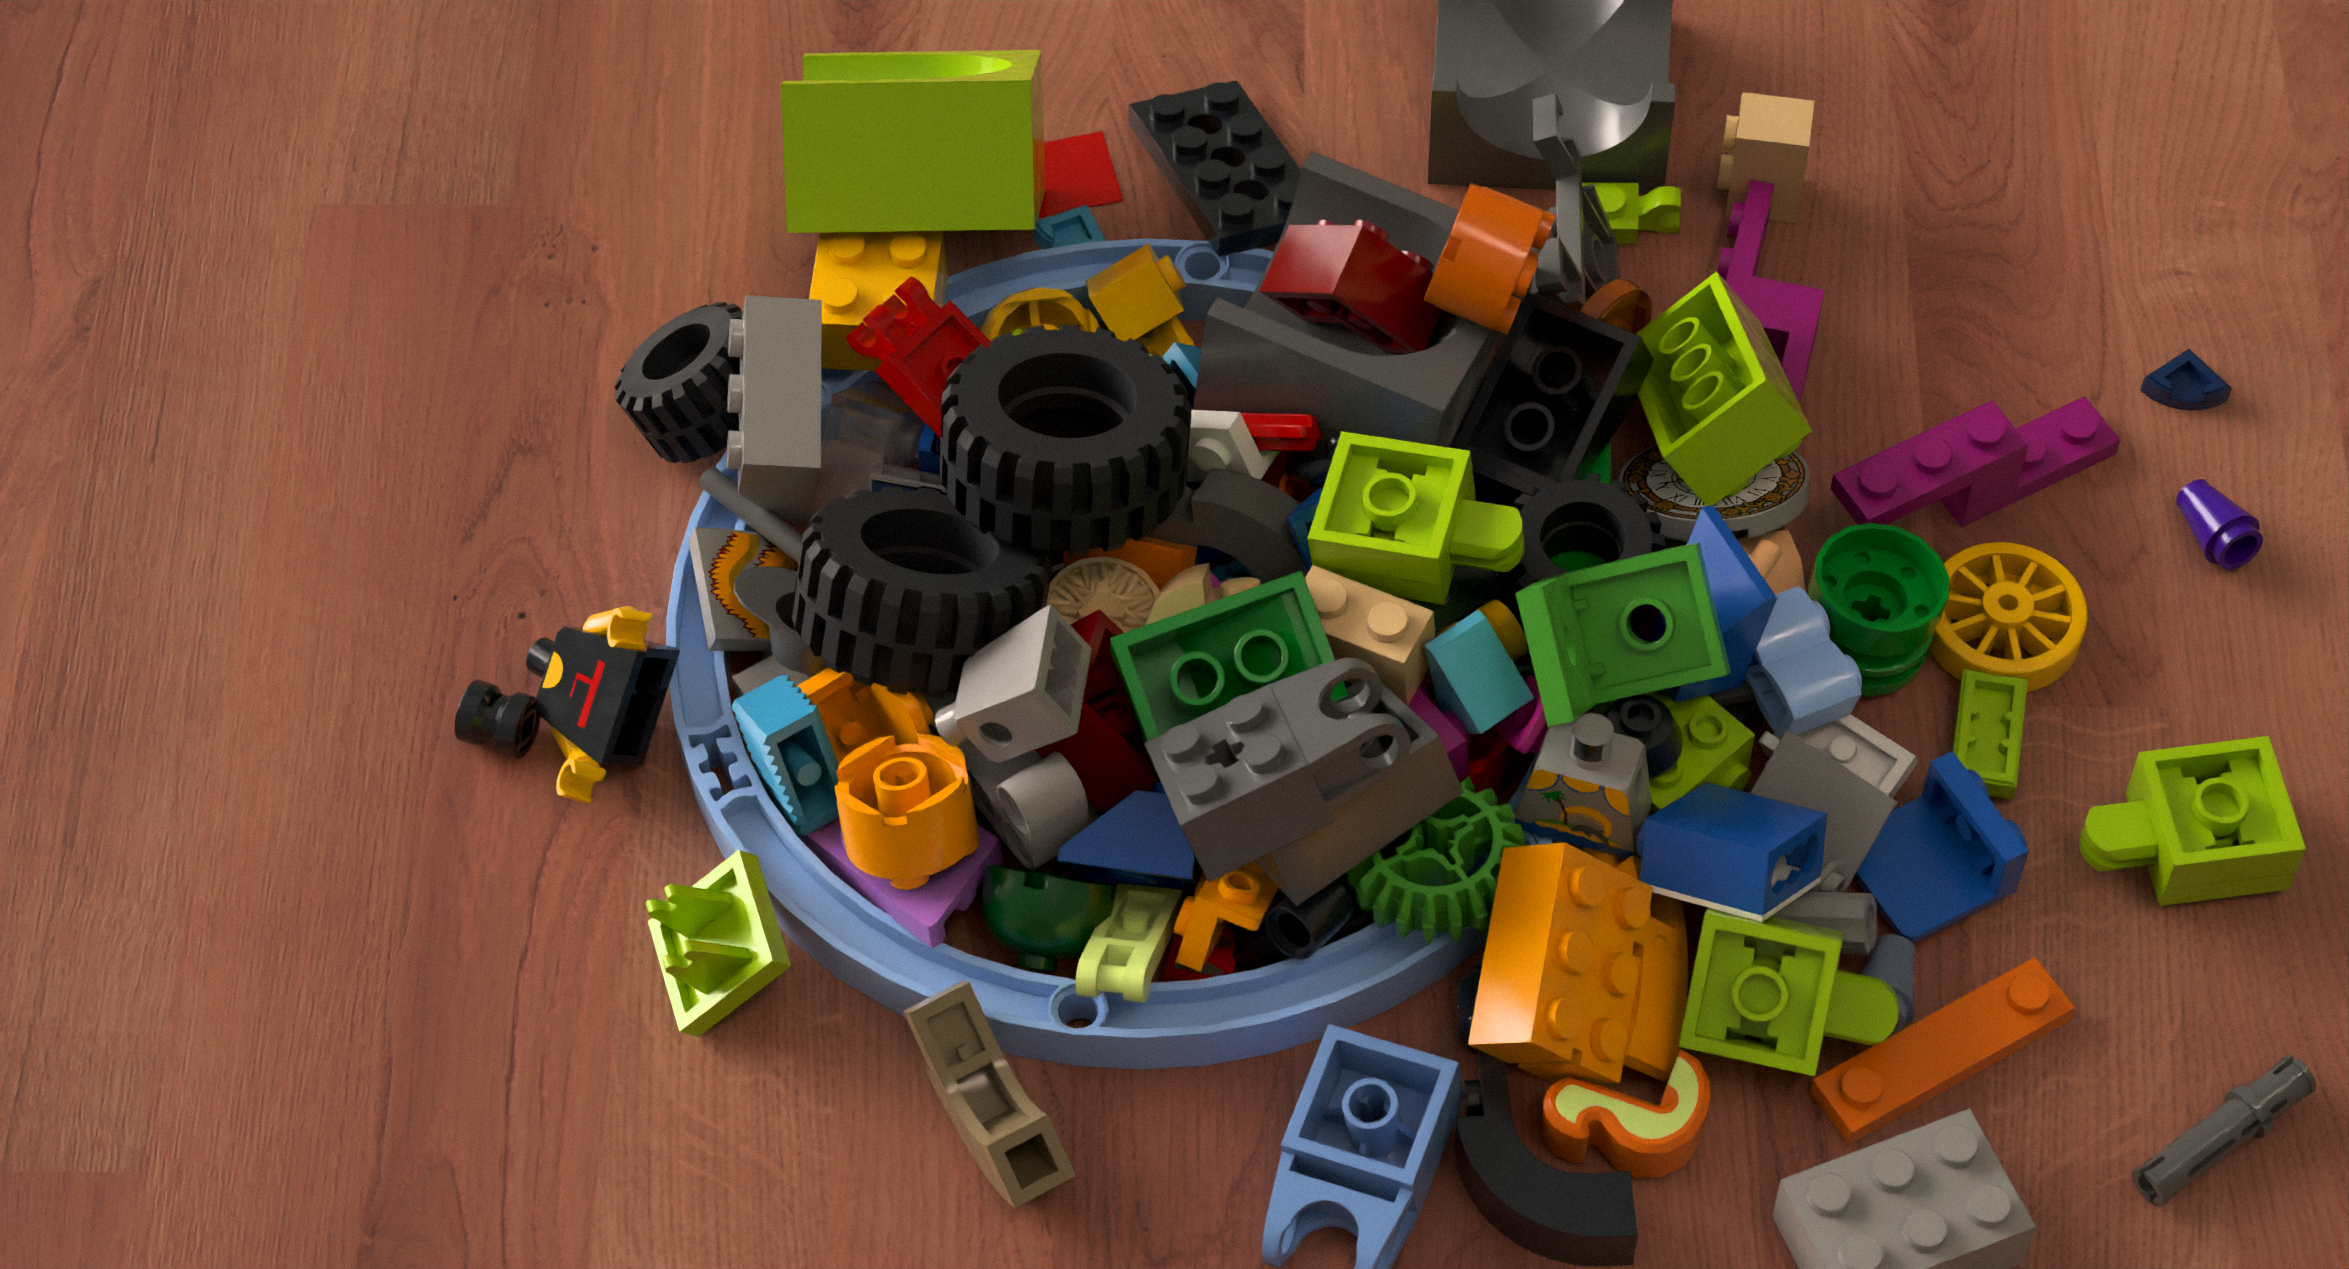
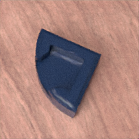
(2186, 384)

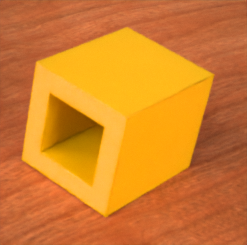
(1137, 293)

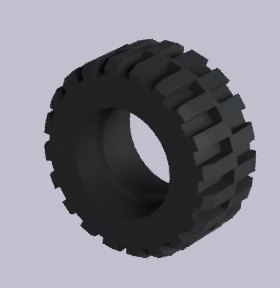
(1064, 439)
(909, 589)

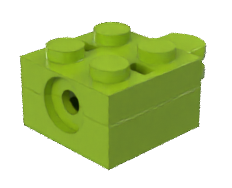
(1406, 517)
(2202, 822)
(1779, 986)

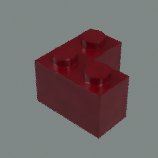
(1354, 280)
(1108, 744)

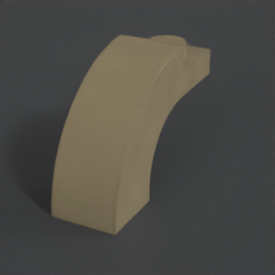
(984, 1099)

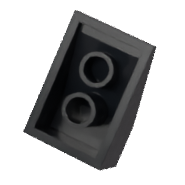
(1552, 396)

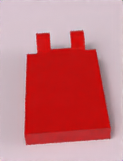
(924, 353)

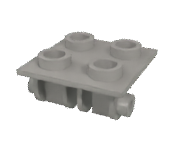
(1854, 807)

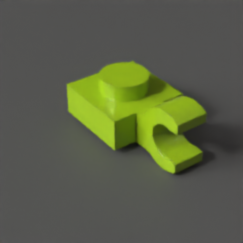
(1629, 213)

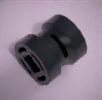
(497, 719)

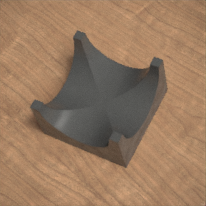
(1597, 57)

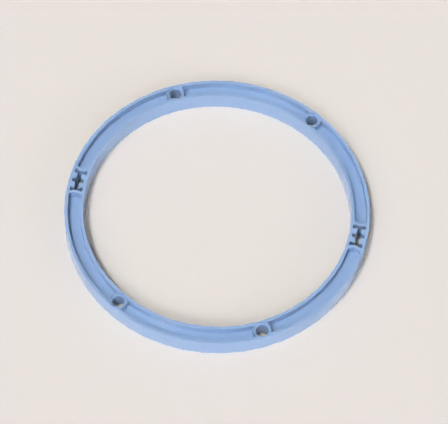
(1026, 1010)

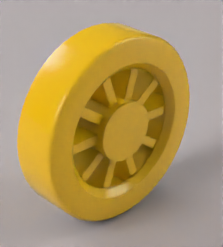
(2009, 614)

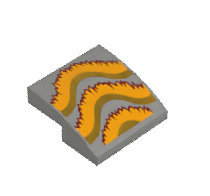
(717, 561)

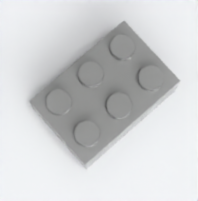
(1907, 1205)

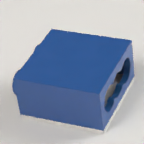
(1732, 851)

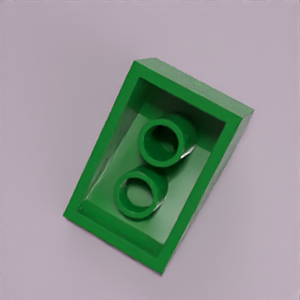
(1219, 653)

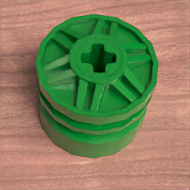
(1881, 601)

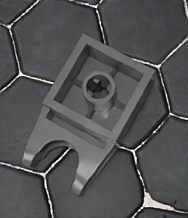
(1274, 763)

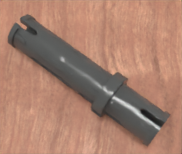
(2245, 1114)

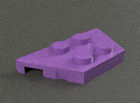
(917, 909)

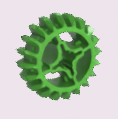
(1427, 880)

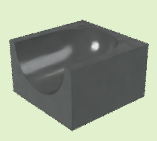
(1278, 363)

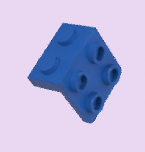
(1943, 854)

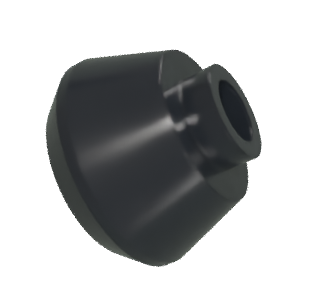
(1653, 725)

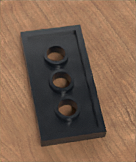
(1198, 163)

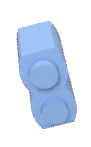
(1799, 671)

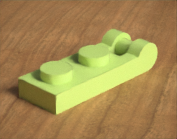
(1129, 943)

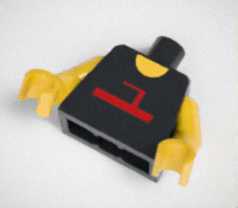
(601, 694)

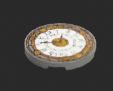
(1764, 505)

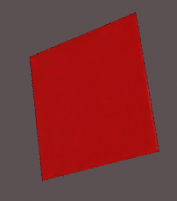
(1078, 174)

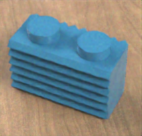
(790, 752)

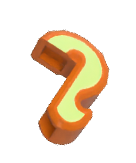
(1627, 1130)

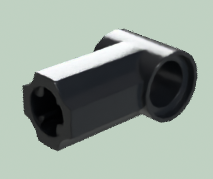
(1294, 930)

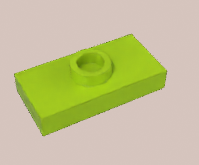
(1990, 728)

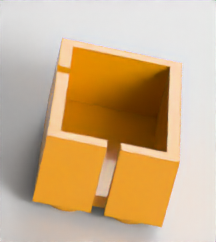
(1560, 964)

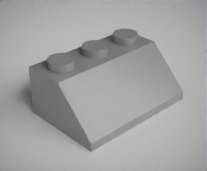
(777, 404)

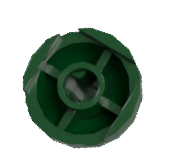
(1043, 913)

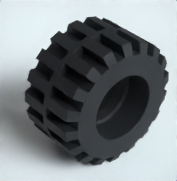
(679, 384)
(1580, 518)

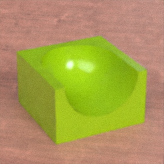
(914, 142)

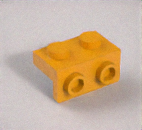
(1235, 897)

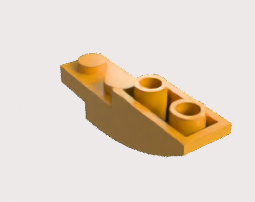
(1662, 980)

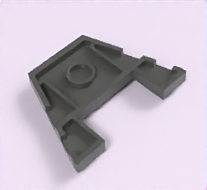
(1583, 247)

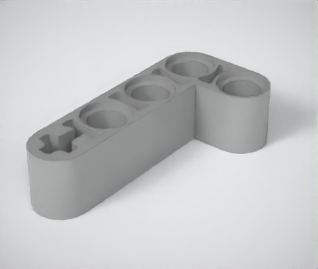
(1025, 799)

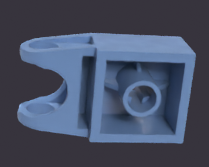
(1357, 1171)

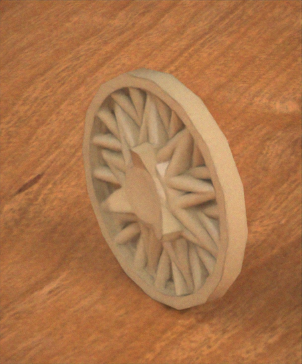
(1105, 584)

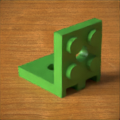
(1585, 639)

